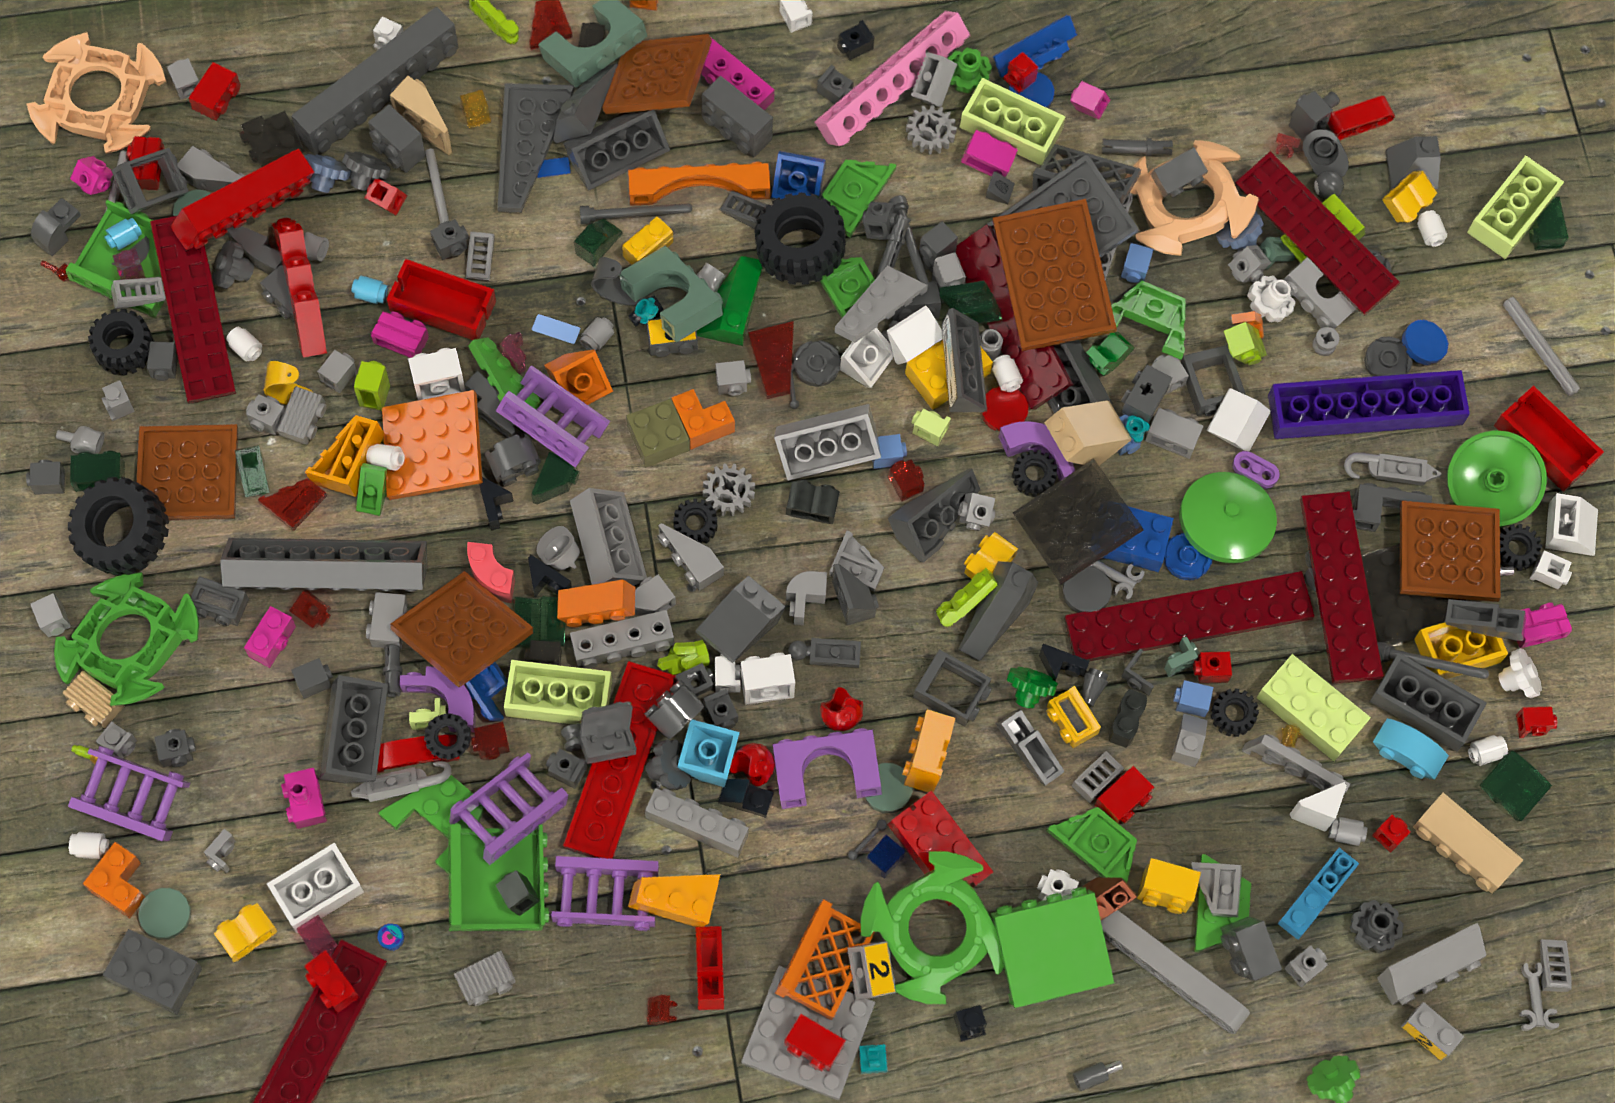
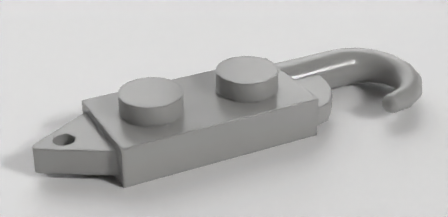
(1393, 468)
(400, 783)

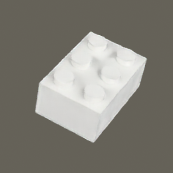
(315, 887)

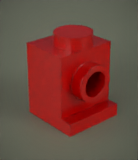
(1021, 73)
(385, 196)
(1536, 721)
(1393, 829)

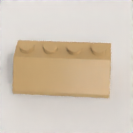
(1467, 843)

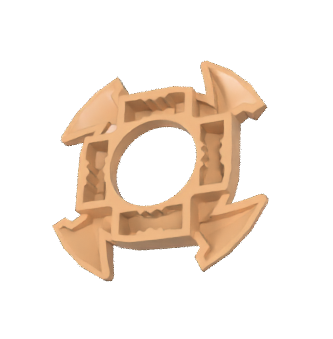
(112, 124)
(1170, 231)

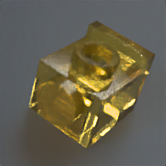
(475, 108)

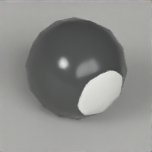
(1328, 184)

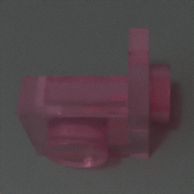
(129, 265)

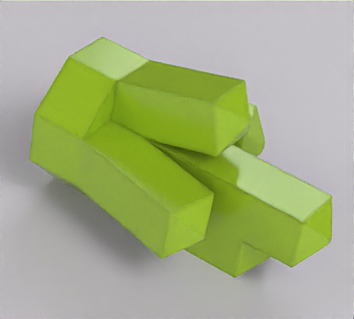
(684, 657)

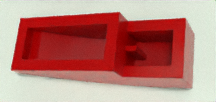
(709, 968)

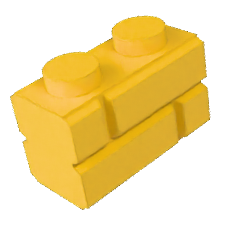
(647, 241)

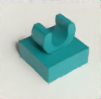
(873, 1059)

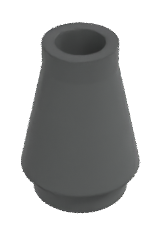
(1093, 685)

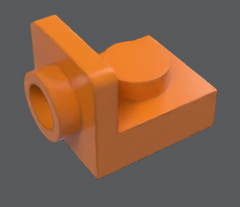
(1252, 318)

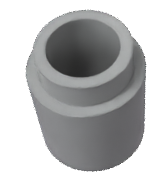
(597, 334)
(991, 342)
(1348, 831)

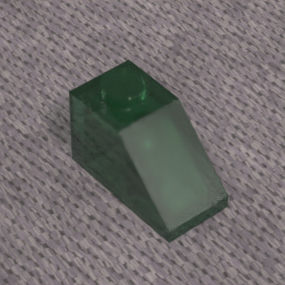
(1550, 228)
(596, 241)
(554, 479)

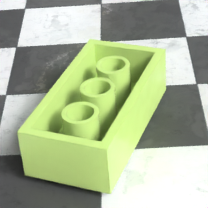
(1013, 120)
(1515, 207)
(554, 691)
(1313, 706)

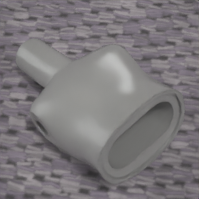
(315, 246)
(711, 276)
(83, 440)

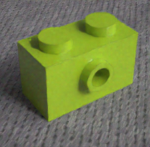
(1245, 343)
(372, 385)

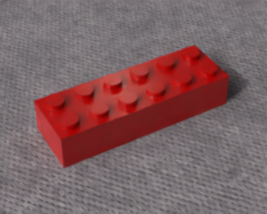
(242, 200)

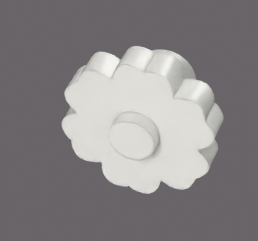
(1271, 298)
(1521, 674)

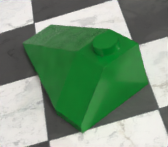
(738, 297)

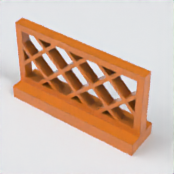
(803, 955)

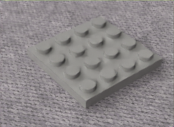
(778, 1015)

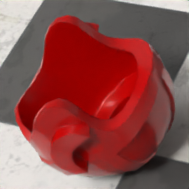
(841, 711)
(755, 762)

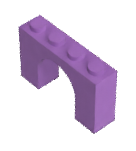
(794, 757)

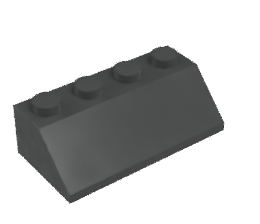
(617, 147)
(1086, 383)
(1428, 702)
(353, 730)

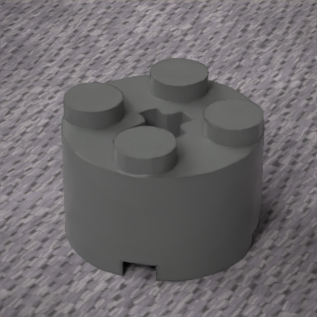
(513, 458)
(674, 709)

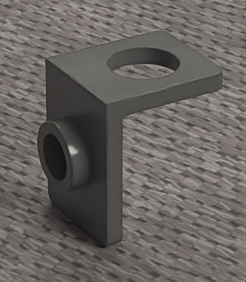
(1134, 680)

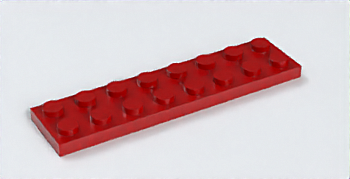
(614, 782)

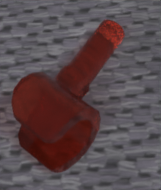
(60, 272)

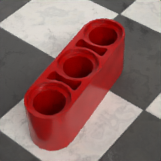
(1361, 117)

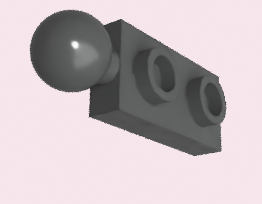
(828, 652)

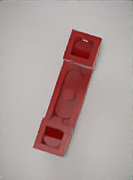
(410, 752)

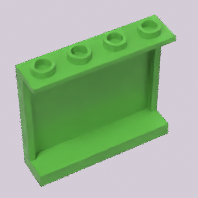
(95, 265)
(473, 892)
(1052, 947)

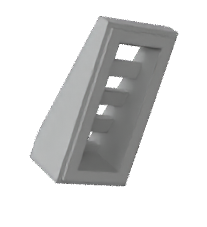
(483, 238)
(136, 284)
(1084, 790)
(1552, 985)

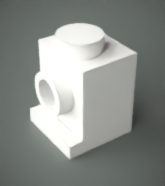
(795, 14)
(385, 32)
(1554, 564)
(726, 675)

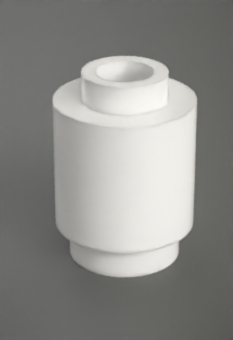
(1432, 228)
(244, 344)
(1007, 373)
(385, 456)
(1487, 750)
(88, 845)

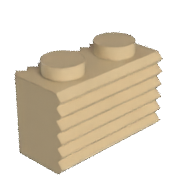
(92, 699)

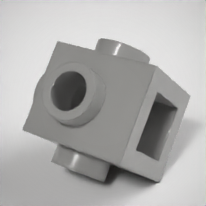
(1249, 264)
(265, 414)
(976, 511)

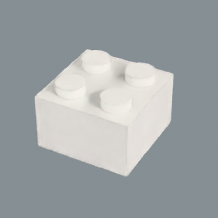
(436, 373)
(767, 678)

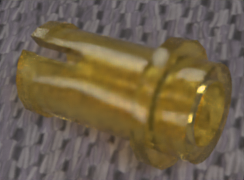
(1290, 735)

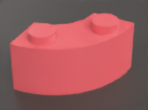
(489, 572)

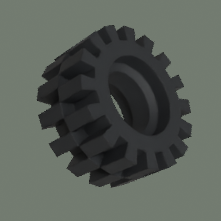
(1041, 461)
(696, 508)
(1527, 538)
(1240, 699)
(439, 749)

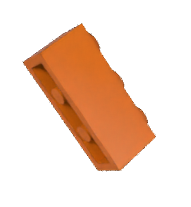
(596, 603)

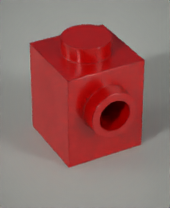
(1213, 667)

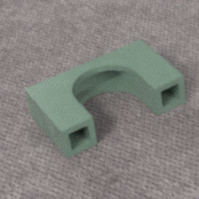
(581, 63)
(666, 269)

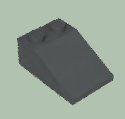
(741, 619)

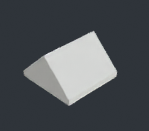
(914, 335)
(867, 358)
(1239, 420)
(1320, 808)

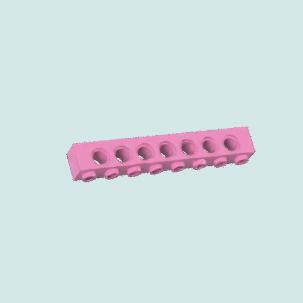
(947, 25)

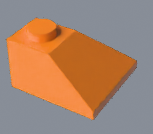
(580, 375)

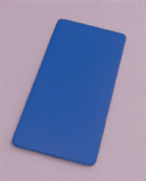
(554, 167)

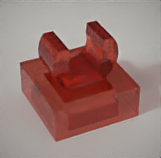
(1286, 141)
(659, 1010)

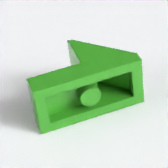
(371, 489)

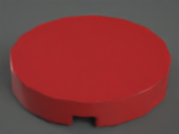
(1004, 408)

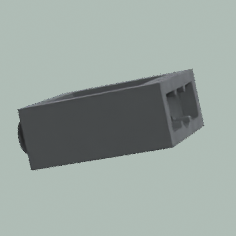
(131, 190)
(1207, 359)
(961, 669)

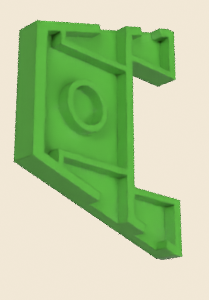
(1155, 309)
(434, 806)

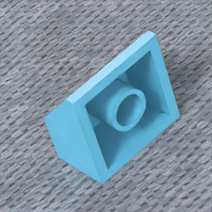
(708, 752)

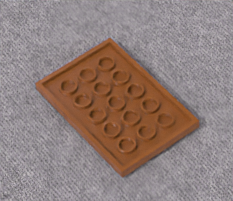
(1054, 275)

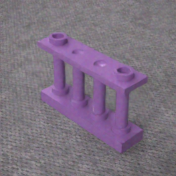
(545, 430)
(110, 810)
(513, 831)
(594, 869)

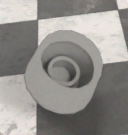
(558, 548)

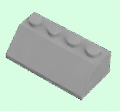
(828, 442)
(607, 537)
(1433, 965)

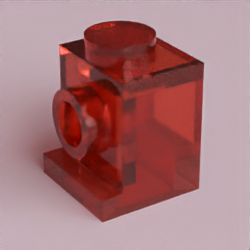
(302, 607)

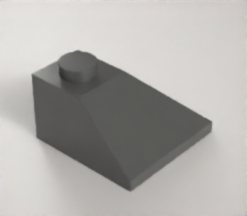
(1414, 155)
(853, 596)

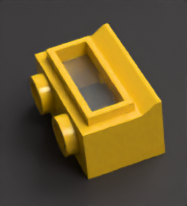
(1073, 717)

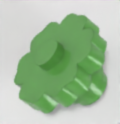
(969, 70)
(1334, 1079)

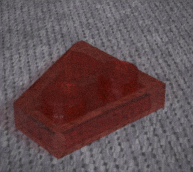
(547, 20)
(294, 502)

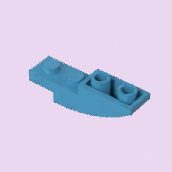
(1318, 893)

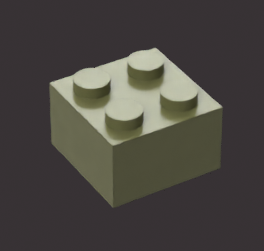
(658, 433)

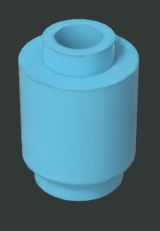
(122, 234)
(369, 290)

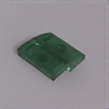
(972, 300)
(542, 617)
(1515, 785)

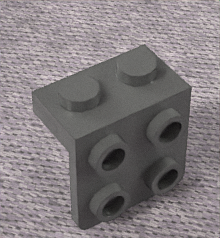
(607, 732)

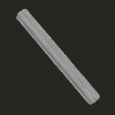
(1541, 346)

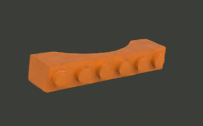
(651, 185)

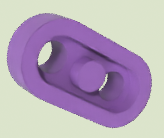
(1256, 468)

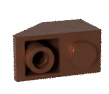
(1110, 894)

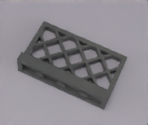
(1041, 175)

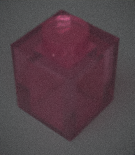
(317, 936)

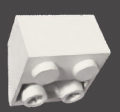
(1571, 525)

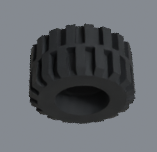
(115, 325)

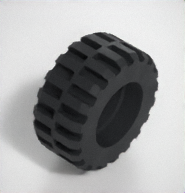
(793, 214)
(91, 517)

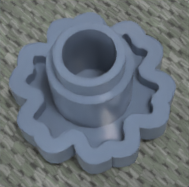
(326, 172)
(1246, 238)

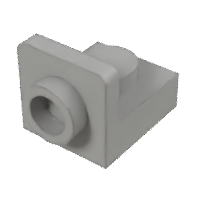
(118, 740)
(218, 848)

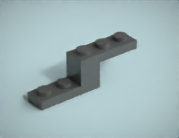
(1370, 499)

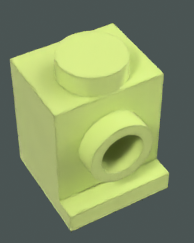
(930, 426)

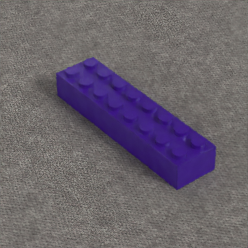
(1368, 404)

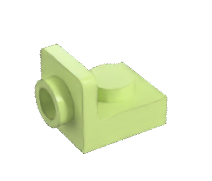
(420, 719)

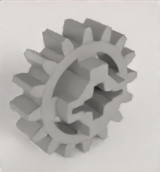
(924, 134)
(731, 479)

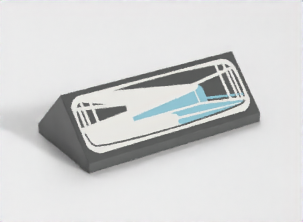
(963, 363)

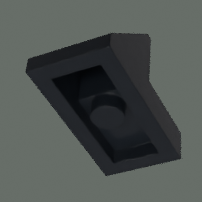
(493, 497)
(544, 574)
(1056, 659)
(745, 797)

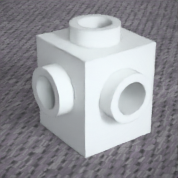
(1056, 879)

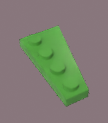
(499, 370)

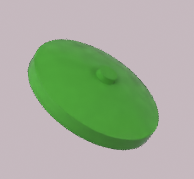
(1498, 473)
(1228, 517)

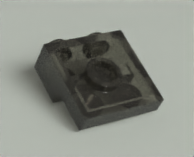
(270, 138)

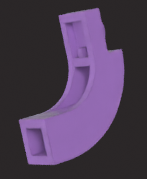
(1034, 436)
(435, 682)

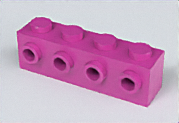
(722, 63)

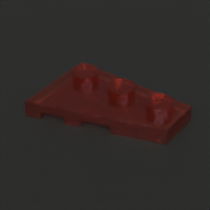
(773, 357)

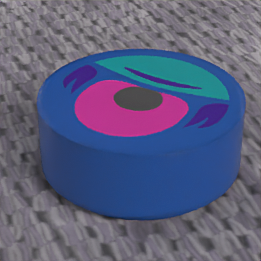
(391, 936)

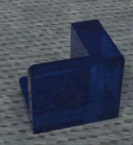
(886, 855)

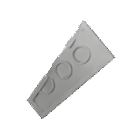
(879, 302)
(1293, 762)

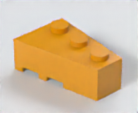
(342, 462)
(928, 751)
(676, 897)

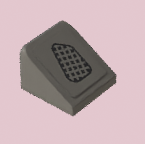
(1000, 188)

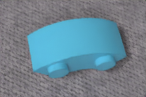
(1410, 749)

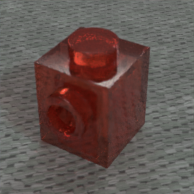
(906, 479)
(490, 741)

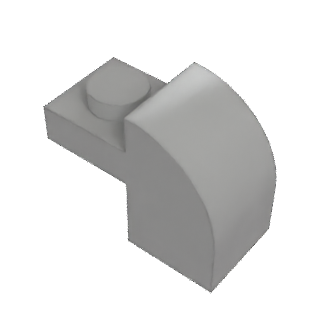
(803, 588)

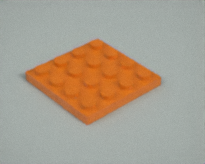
(437, 442)

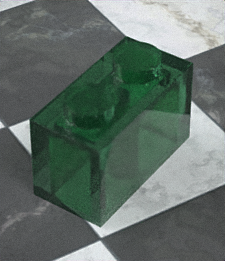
(90, 468)

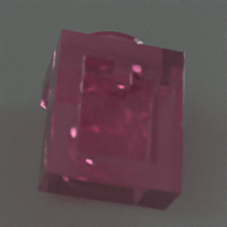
(511, 350)

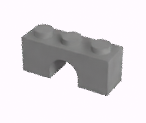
(1303, 286)

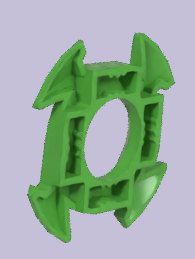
(130, 674)
(893, 919)

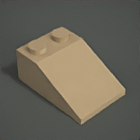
(417, 107)

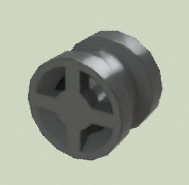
(571, 735)

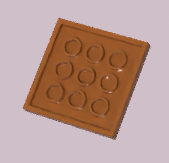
(657, 74)
(190, 469)
(1450, 551)
(461, 629)

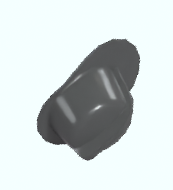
(1325, 152)

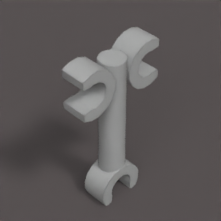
(1126, 581)
(1537, 1017)

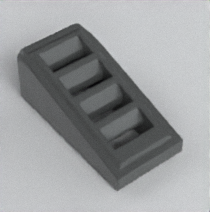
(745, 216)

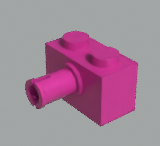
(304, 798)

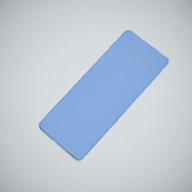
(556, 329)

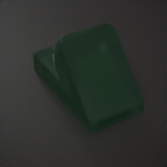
(252, 471)

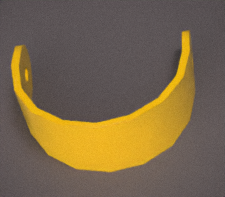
(278, 383)

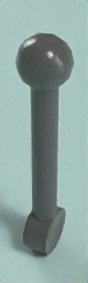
(794, 403)
(881, 825)

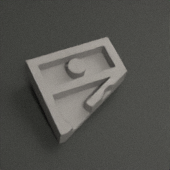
(1220, 887)

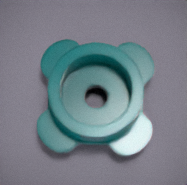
(646, 309)
(1139, 423)

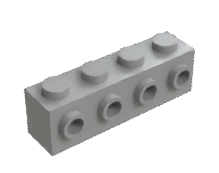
(622, 639)
(697, 823)

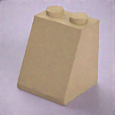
(1088, 432)

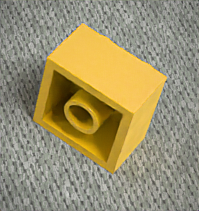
(1168, 886)

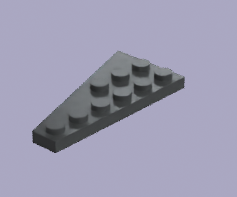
(527, 134)

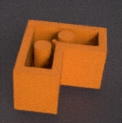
(703, 424)
(110, 880)

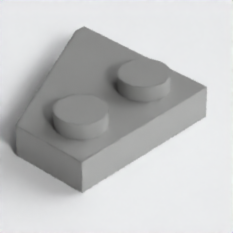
(858, 562)

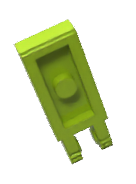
(495, 20)
(966, 598)

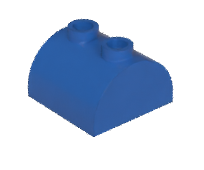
(798, 174)

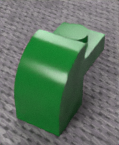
(1110, 353)

